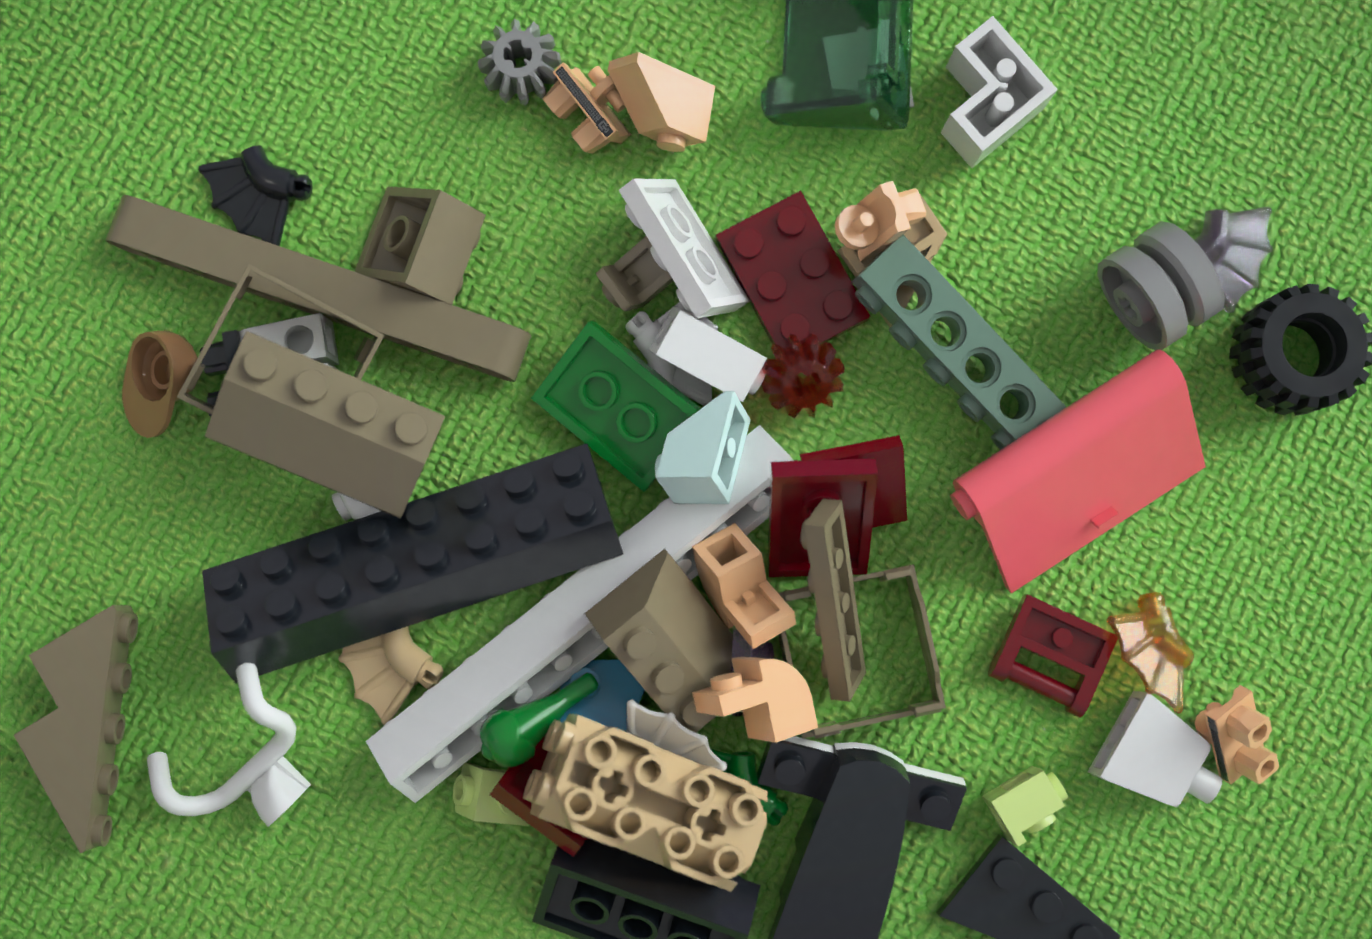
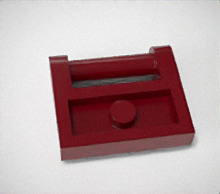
(1061, 640)

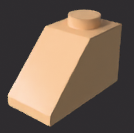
(663, 101)

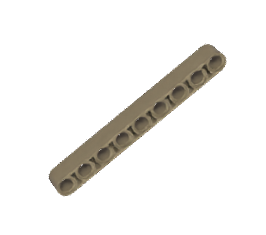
(389, 309)

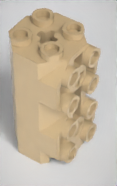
(647, 801)

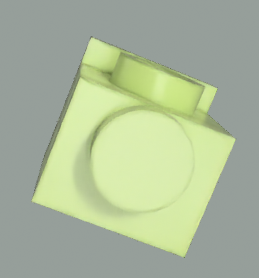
(1026, 803)

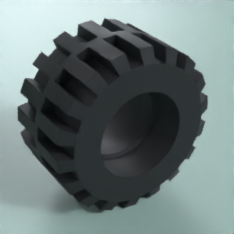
(1334, 329)

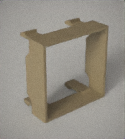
(363, 355)
(928, 650)

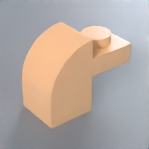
(738, 587)
(768, 693)

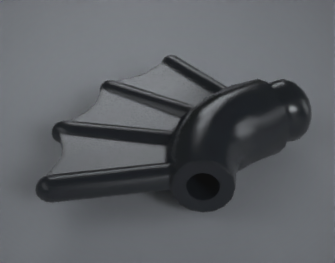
(255, 192)

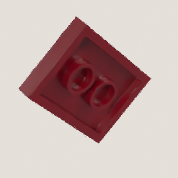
(792, 273)
(795, 494)

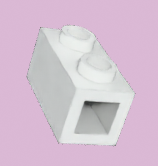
(709, 354)

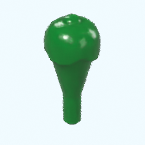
(513, 734)

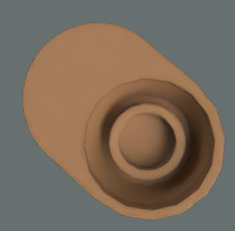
(154, 378)

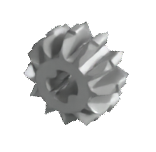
(501, 57)

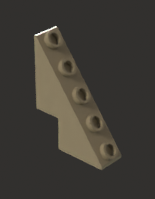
(77, 742)

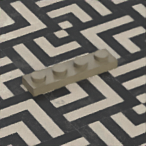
(835, 598)

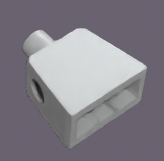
(1156, 754)

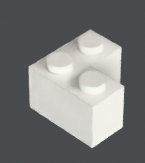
(1003, 90)

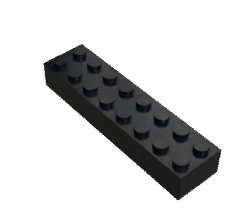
(409, 569)

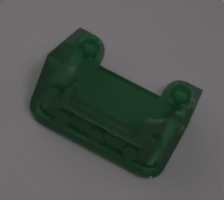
(843, 65)

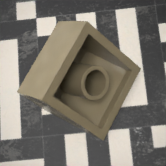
(421, 242)

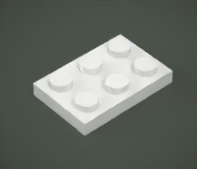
(683, 247)

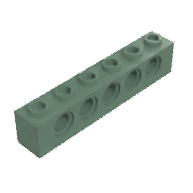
(970, 336)

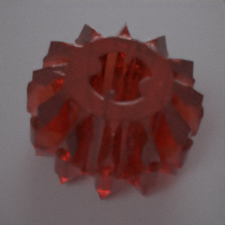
(814, 361)

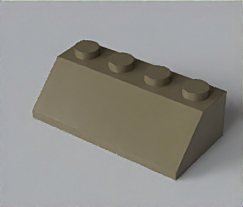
(323, 425)

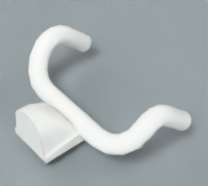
(266, 775)

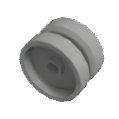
(1161, 285)

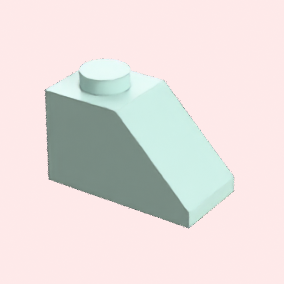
(704, 453)

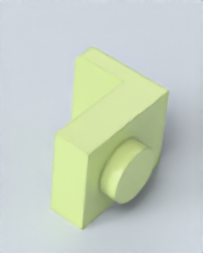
(473, 796)

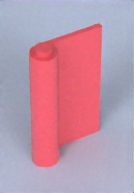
(1084, 469)

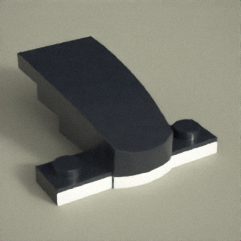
(850, 832)

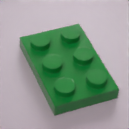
(614, 403)

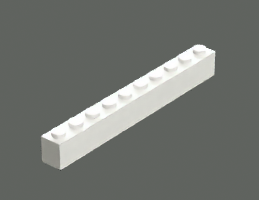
(555, 635)

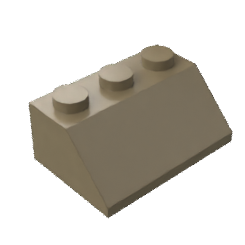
(665, 636)

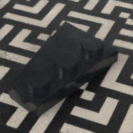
(1017, 900)

